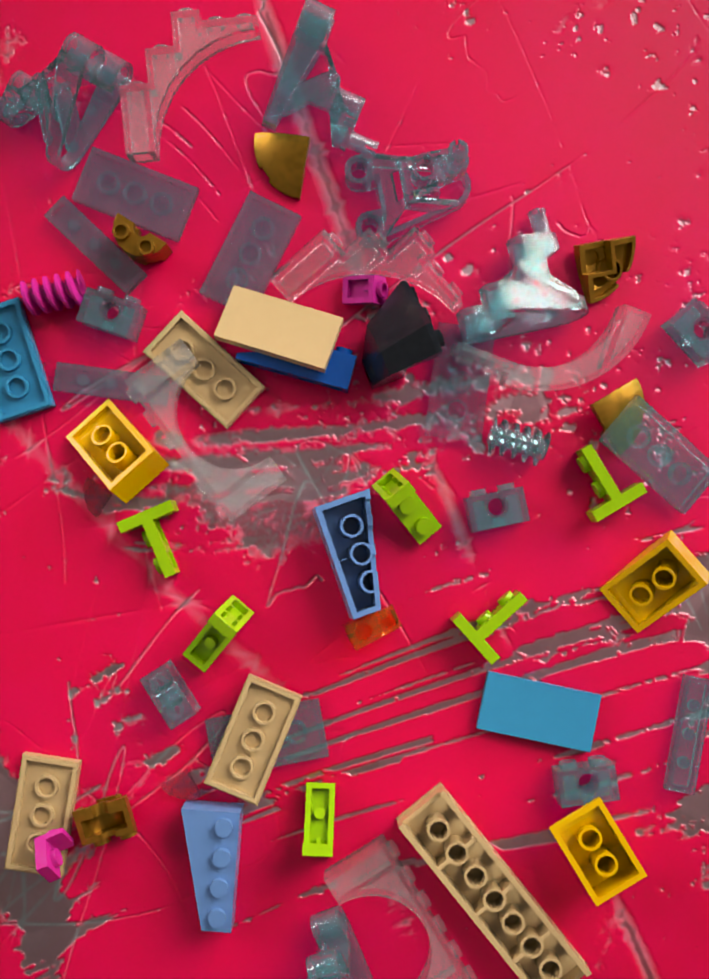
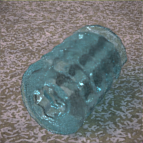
(517, 441)

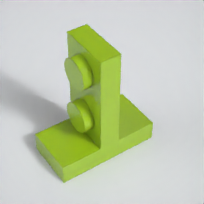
(604, 485)
(406, 505)
(154, 535)
(489, 622)
(218, 633)
(319, 820)

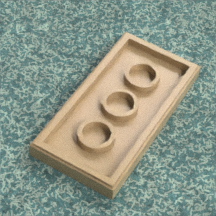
(279, 328)
(220, 381)
(253, 739)
(42, 803)

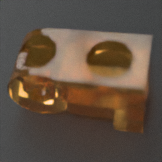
(372, 626)

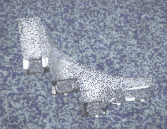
(168, 67)
(406, 260)

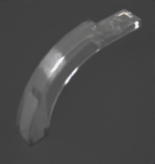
(612, 346)

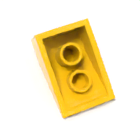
(117, 451)
(655, 582)
(597, 851)

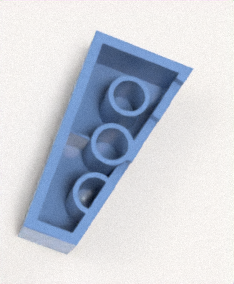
(350, 546)
(213, 848)

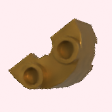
(139, 248)
(105, 819)

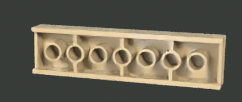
(488, 889)

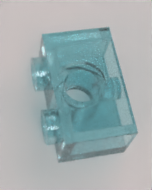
(95, 309)
(681, 330)
(513, 508)
(170, 694)
(602, 781)

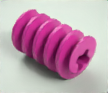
(53, 295)

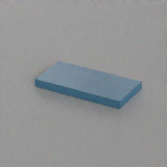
(22, 374)
(538, 711)

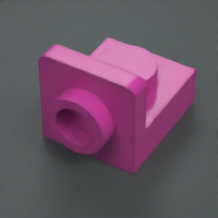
(364, 290)
(48, 854)

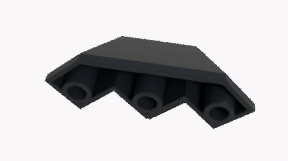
(399, 338)

